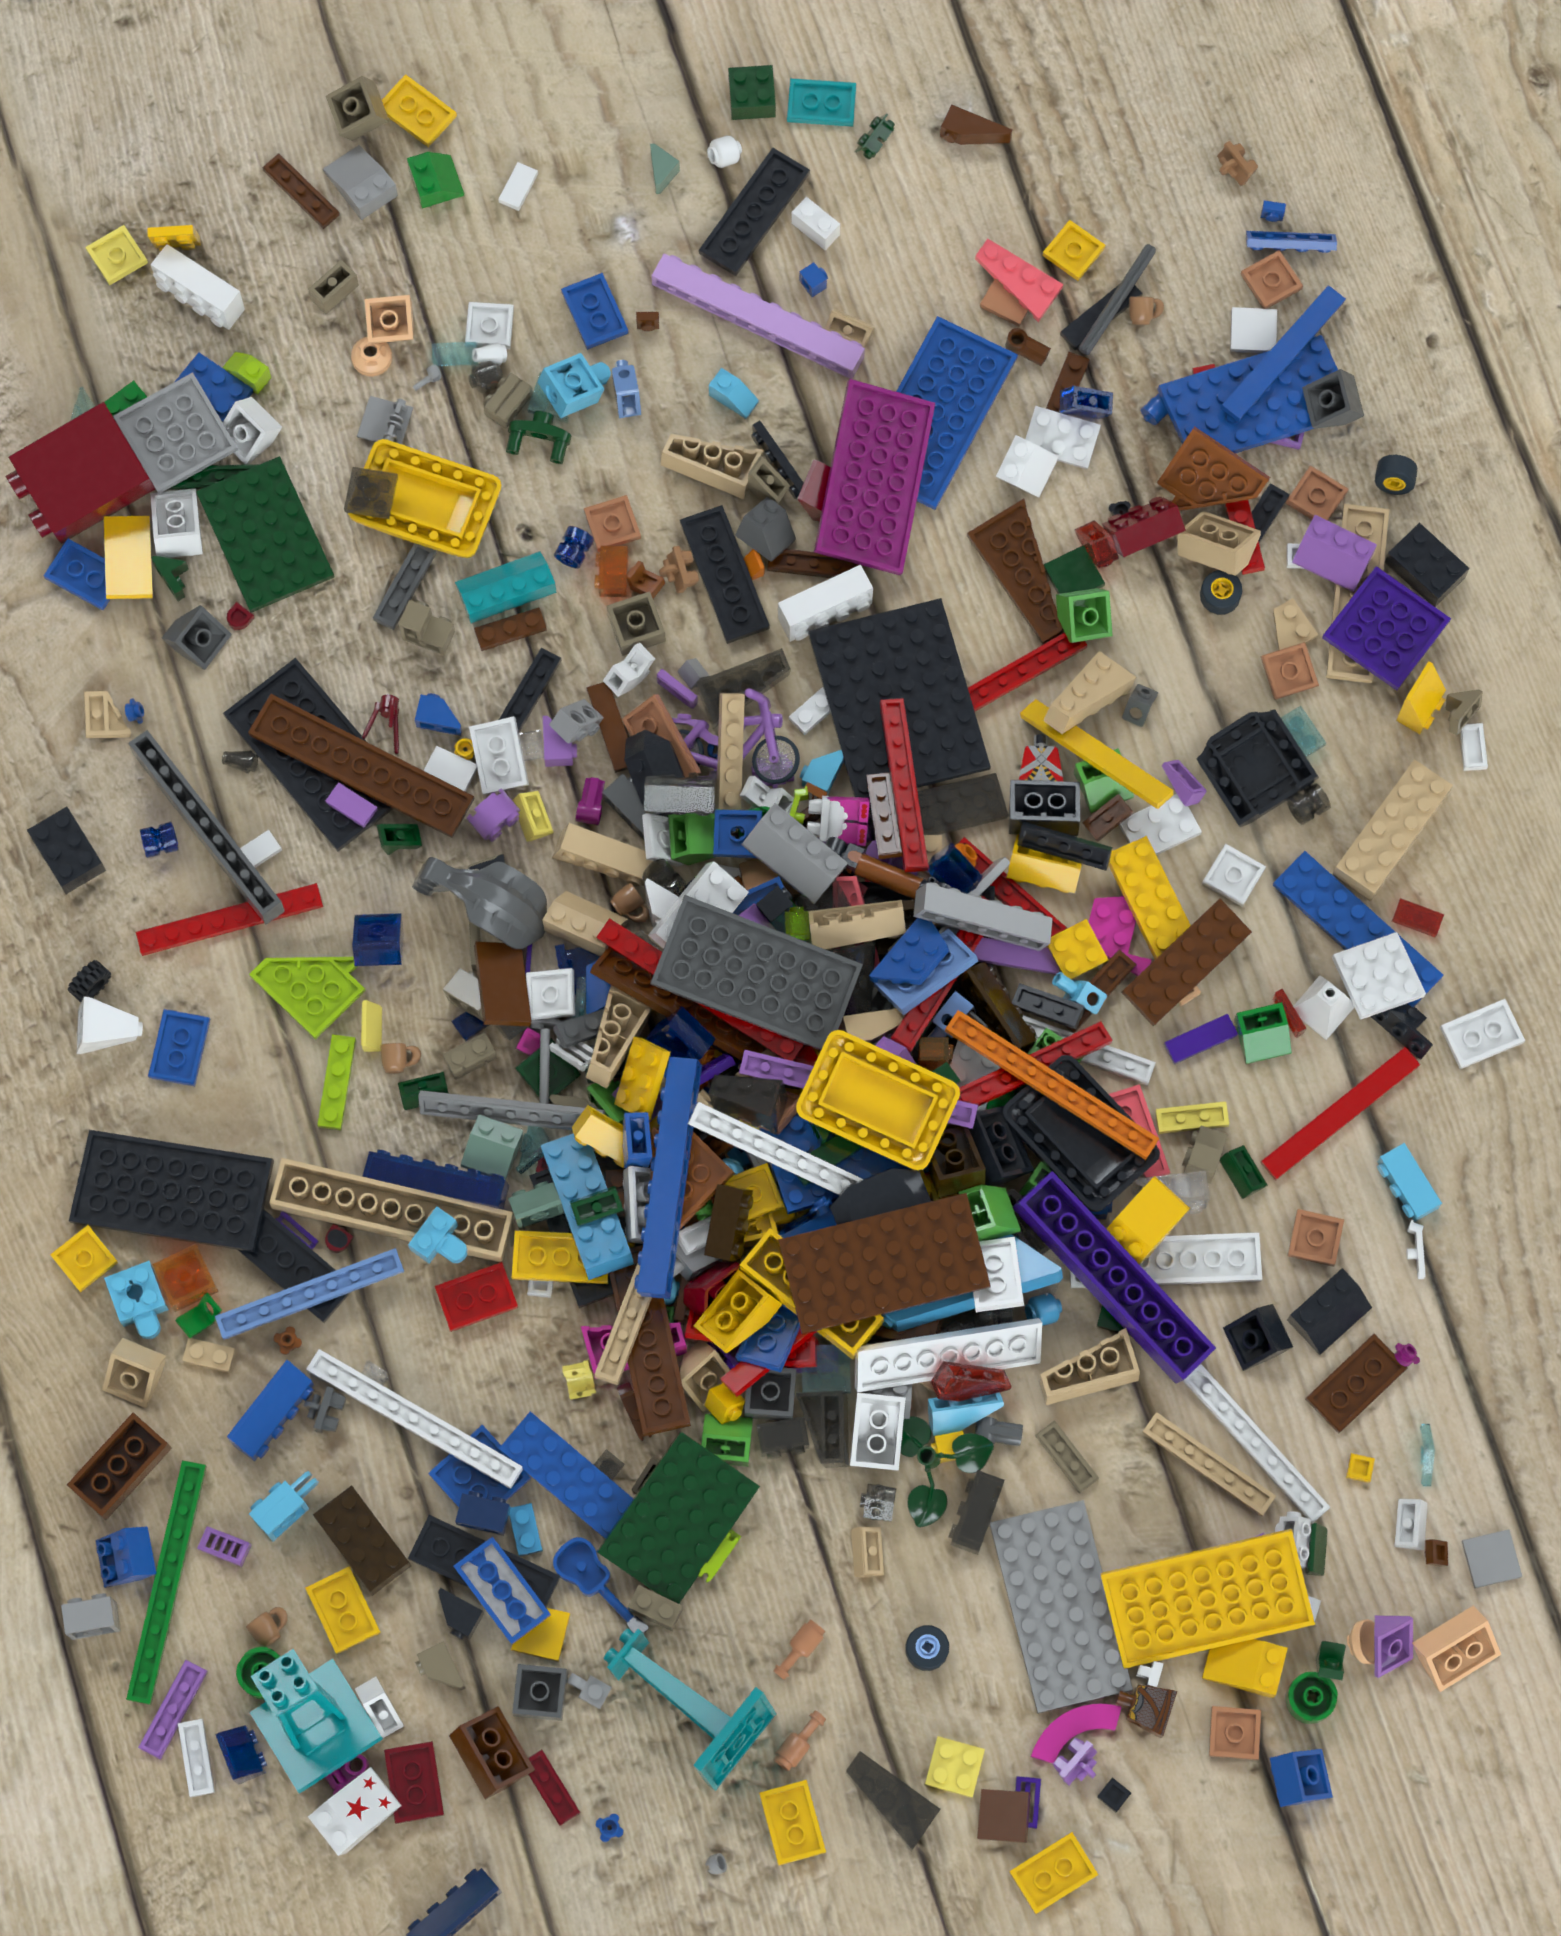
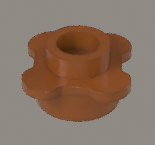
(294, 1342)

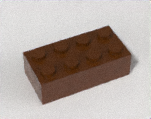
(119, 1466)

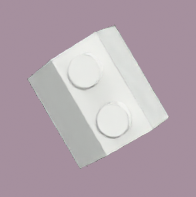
(250, 429)
(1027, 466)

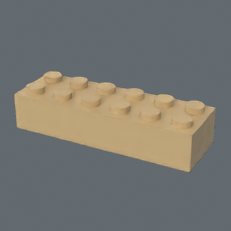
(1392, 830)

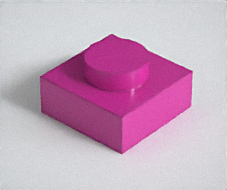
(528, 1042)

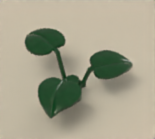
(971, 1454)

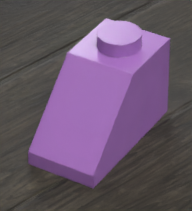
(556, 749)

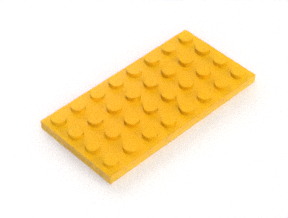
(1207, 1598)

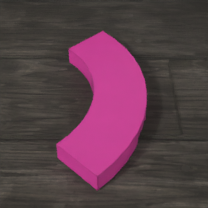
(1071, 1724)

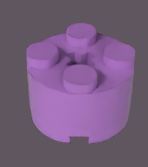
(494, 814)

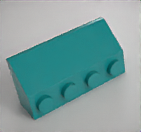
(506, 587)

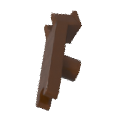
(628, 1399)

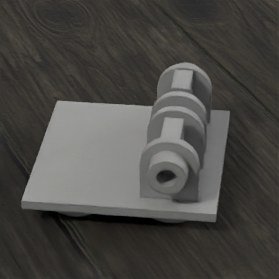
(385, 420)

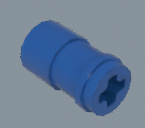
(1154, 410)

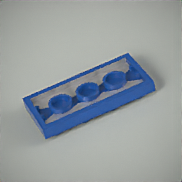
(502, 1590)

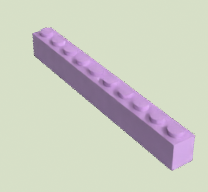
(758, 315)

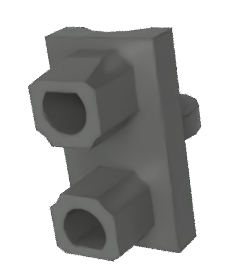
(323, 1420)

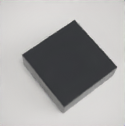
(1114, 1795)

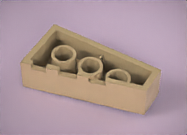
(711, 463)
(1090, 690)
(856, 924)
(620, 1022)
(1093, 1370)

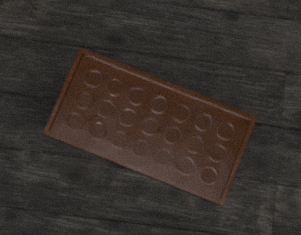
(884, 1263)

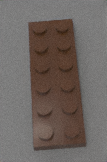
(1186, 962)

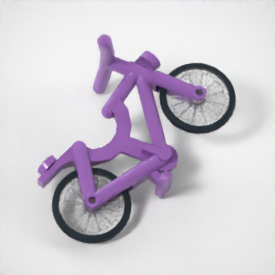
(773, 759)

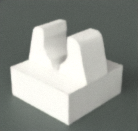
(1150, 1674)

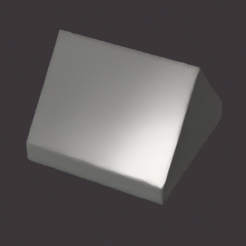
(692, 672)

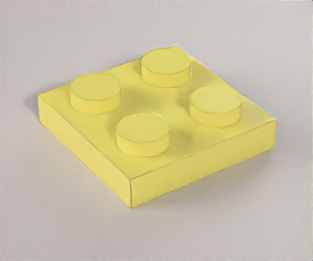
(116, 255)
(954, 1767)

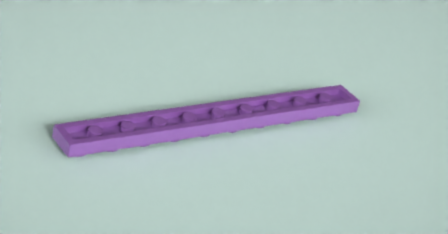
(797, 1074)

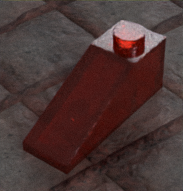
(966, 1381)

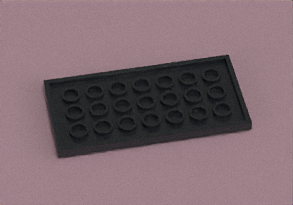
(302, 782)
(171, 1190)

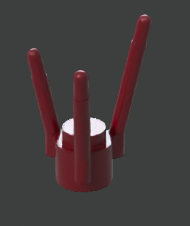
(389, 709)

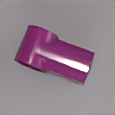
(590, 807)

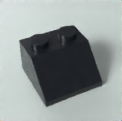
(1258, 1336)

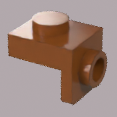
(643, 581)

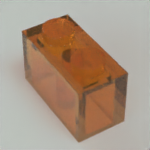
(612, 571)
(934, 1052)

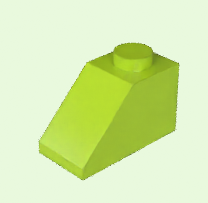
(248, 370)

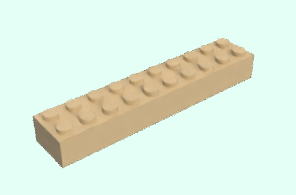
(385, 1207)

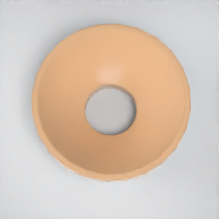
(372, 365)
(1362, 1641)

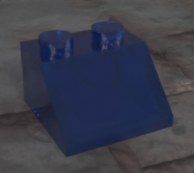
(241, 1753)

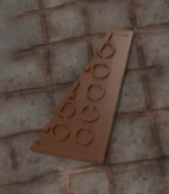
(1015, 560)

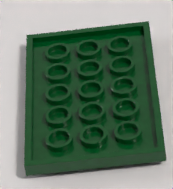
(265, 534)
(678, 1518)

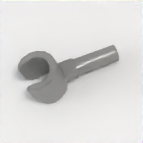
(433, 375)

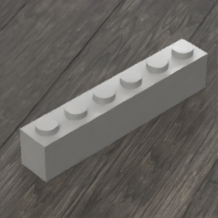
(983, 916)

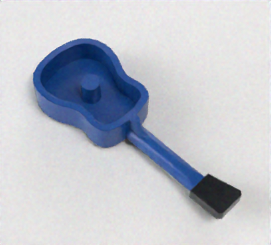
(579, 1565)

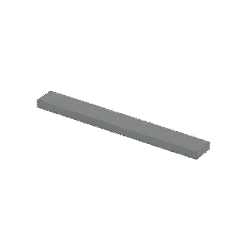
(499, 1109)

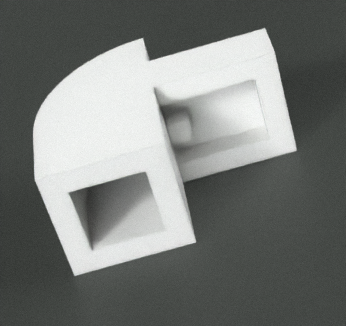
(630, 672)
(759, 794)

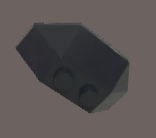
(650, 756)

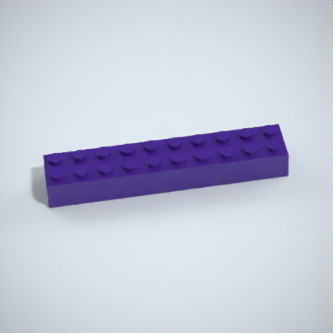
(1114, 1277)

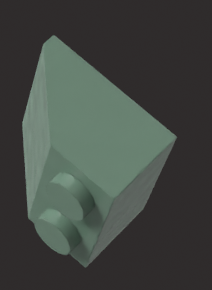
(492, 1147)
(535, 1204)

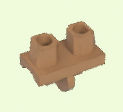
(1233, 163)
(676, 571)

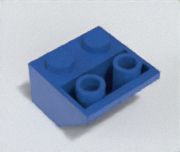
(125, 1556)

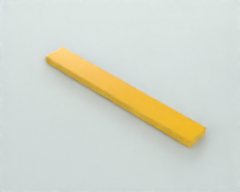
(1101, 757)

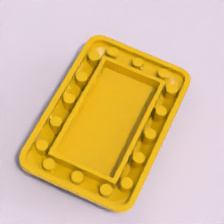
(434, 499)
(878, 1100)

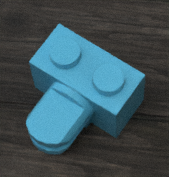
(437, 1237)

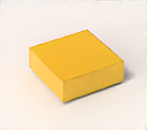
(1360, 1468)

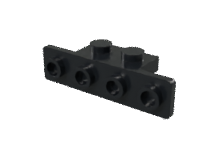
(1403, 1025)

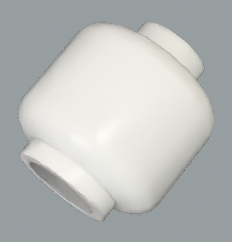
(724, 151)

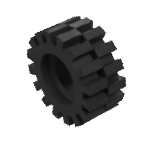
(89, 980)

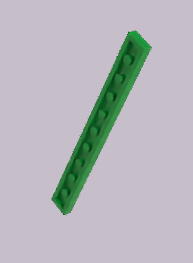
(166, 1582)

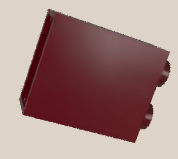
(78, 474)

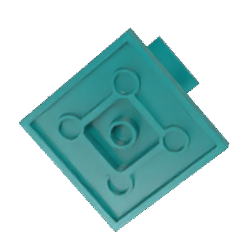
(311, 1718)
(731, 1734)

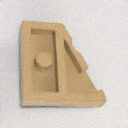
(1292, 625)
(102, 717)

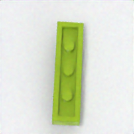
(336, 1082)

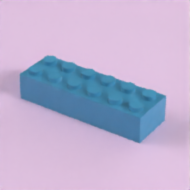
(576, 1175)

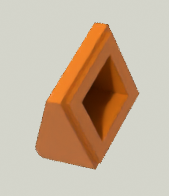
(754, 564)

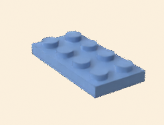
(907, 996)

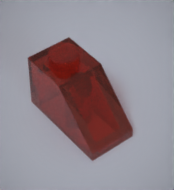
(1097, 543)

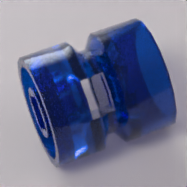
(573, 548)
(159, 839)

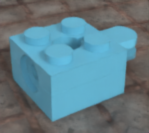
(573, 384)
(138, 1298)
(282, 1506)

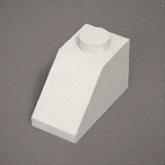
(379, 1707)

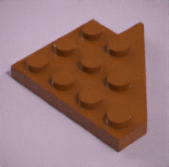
(1209, 474)
(703, 1175)

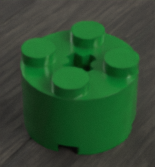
(250, 1664)
(1308, 1711)

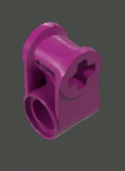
(345, 1774)

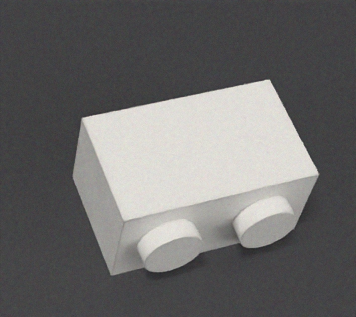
(815, 223)

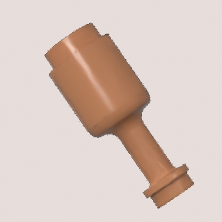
(803, 1645)
(796, 1745)

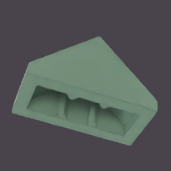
(664, 167)

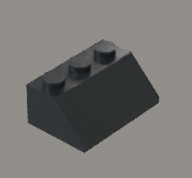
(1045, 804)
(999, 1148)
(1330, 1311)

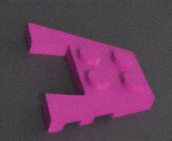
(1114, 928)

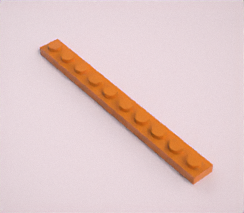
(1052, 1084)

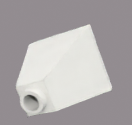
(1323, 1007)
(104, 1026)

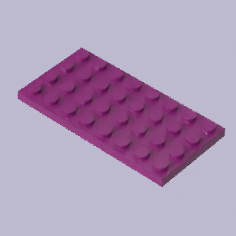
(874, 477)

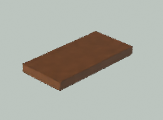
(502, 984)
(1356, 1383)

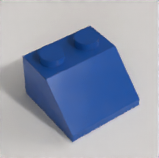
(1300, 1777)

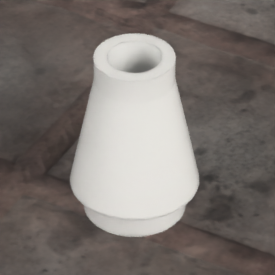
(494, 352)

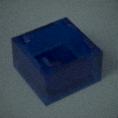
(378, 939)
(681, 1036)

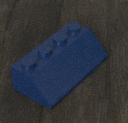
(459, 1908)

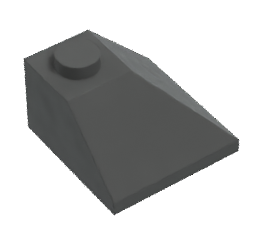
(197, 636)

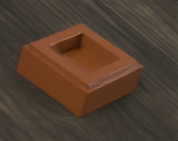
(815, 792)

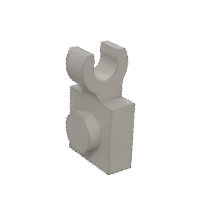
(592, 1691)

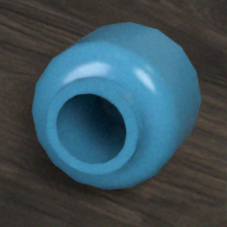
(1044, 1307)

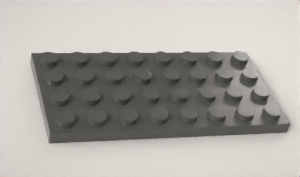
(755, 973)

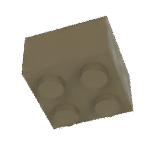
(357, 108)
(636, 622)

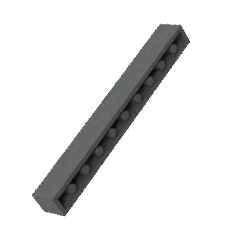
(206, 827)

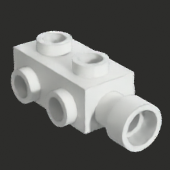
(1301, 1531)

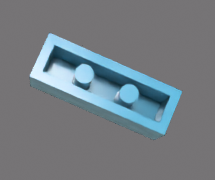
(1408, 1182)

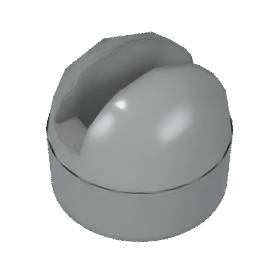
(716, 1864)

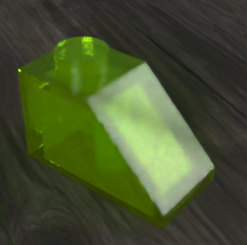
(797, 923)

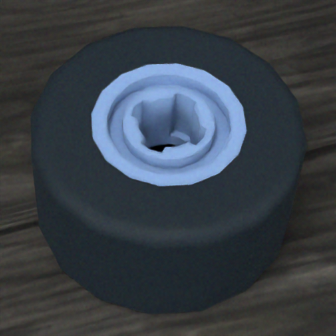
(923, 1655)

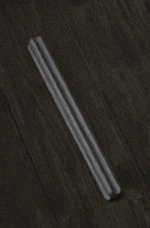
(1117, 299)

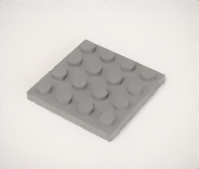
(175, 433)

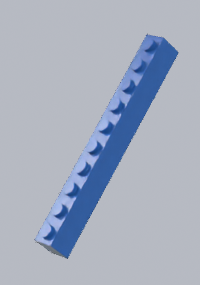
(668, 1179)

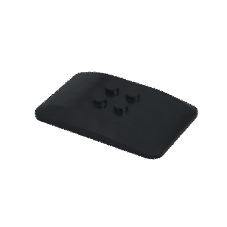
(1077, 1152)

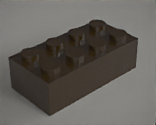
(362, 1540)

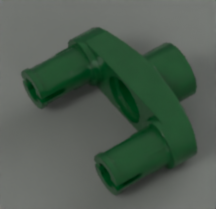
(541, 428)

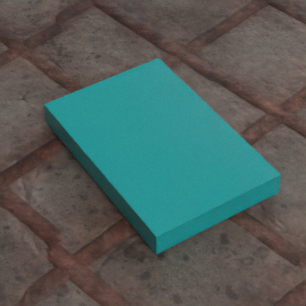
(821, 102)

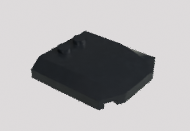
(1255, 765)
(879, 1194)

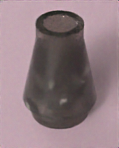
(241, 760)

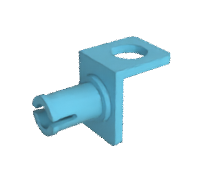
(1078, 991)

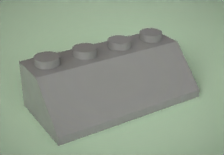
(794, 853)

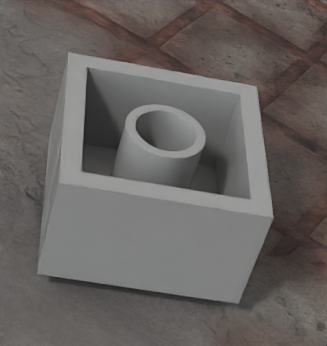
(90, 1616)

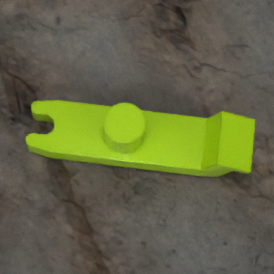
(799, 795)
(720, 1555)

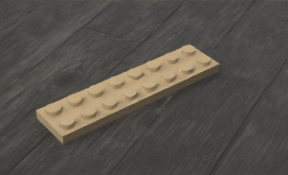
(1372, 525)

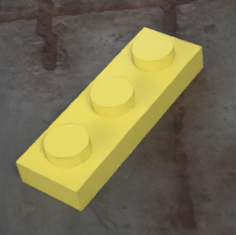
(1192, 1117)

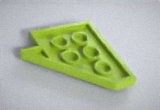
(310, 988)

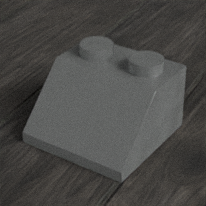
(1333, 400)
(767, 529)

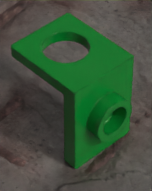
(199, 1317)

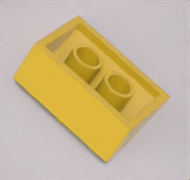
(1043, 869)

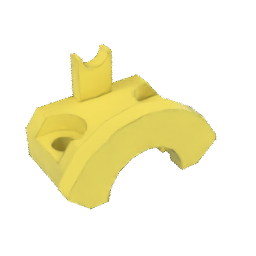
(579, 1379)

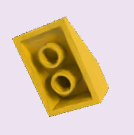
(1423, 700)
(1147, 1219)
(737, 1312)
(1247, 1666)

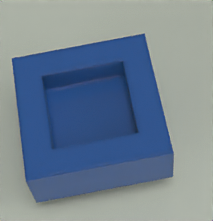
(1273, 211)

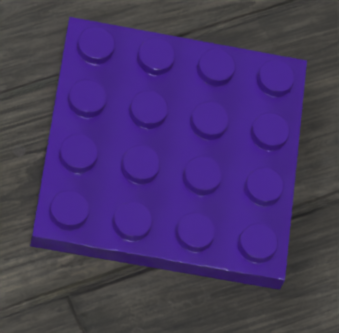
(1386, 628)

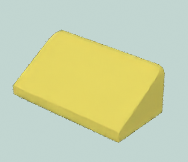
(533, 816)
(371, 1027)

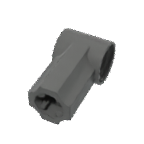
(999, 1431)

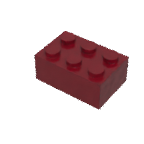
(1144, 525)

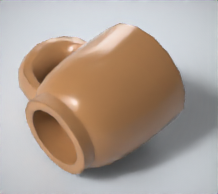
(1142, 309)
(629, 900)
(395, 1057)
(265, 1629)

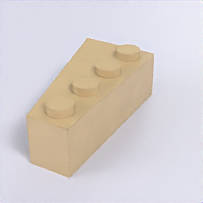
(601, 854)

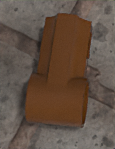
(1029, 347)

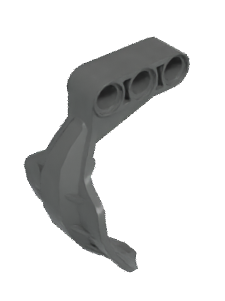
(494, 899)

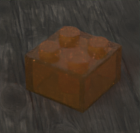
(185, 1277)

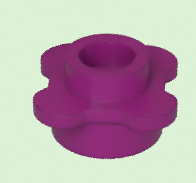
(1406, 1354)

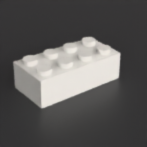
(197, 287)
(825, 603)
(711, 886)

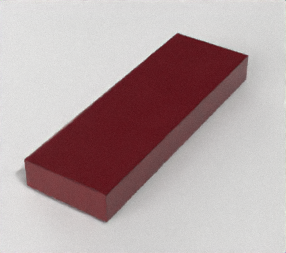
(552, 1789)

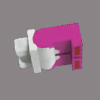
(840, 818)

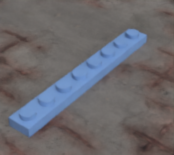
(309, 1294)

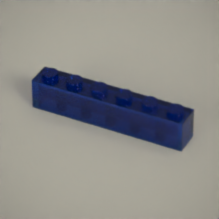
(437, 1179)

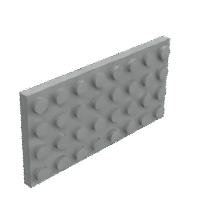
(1059, 1606)

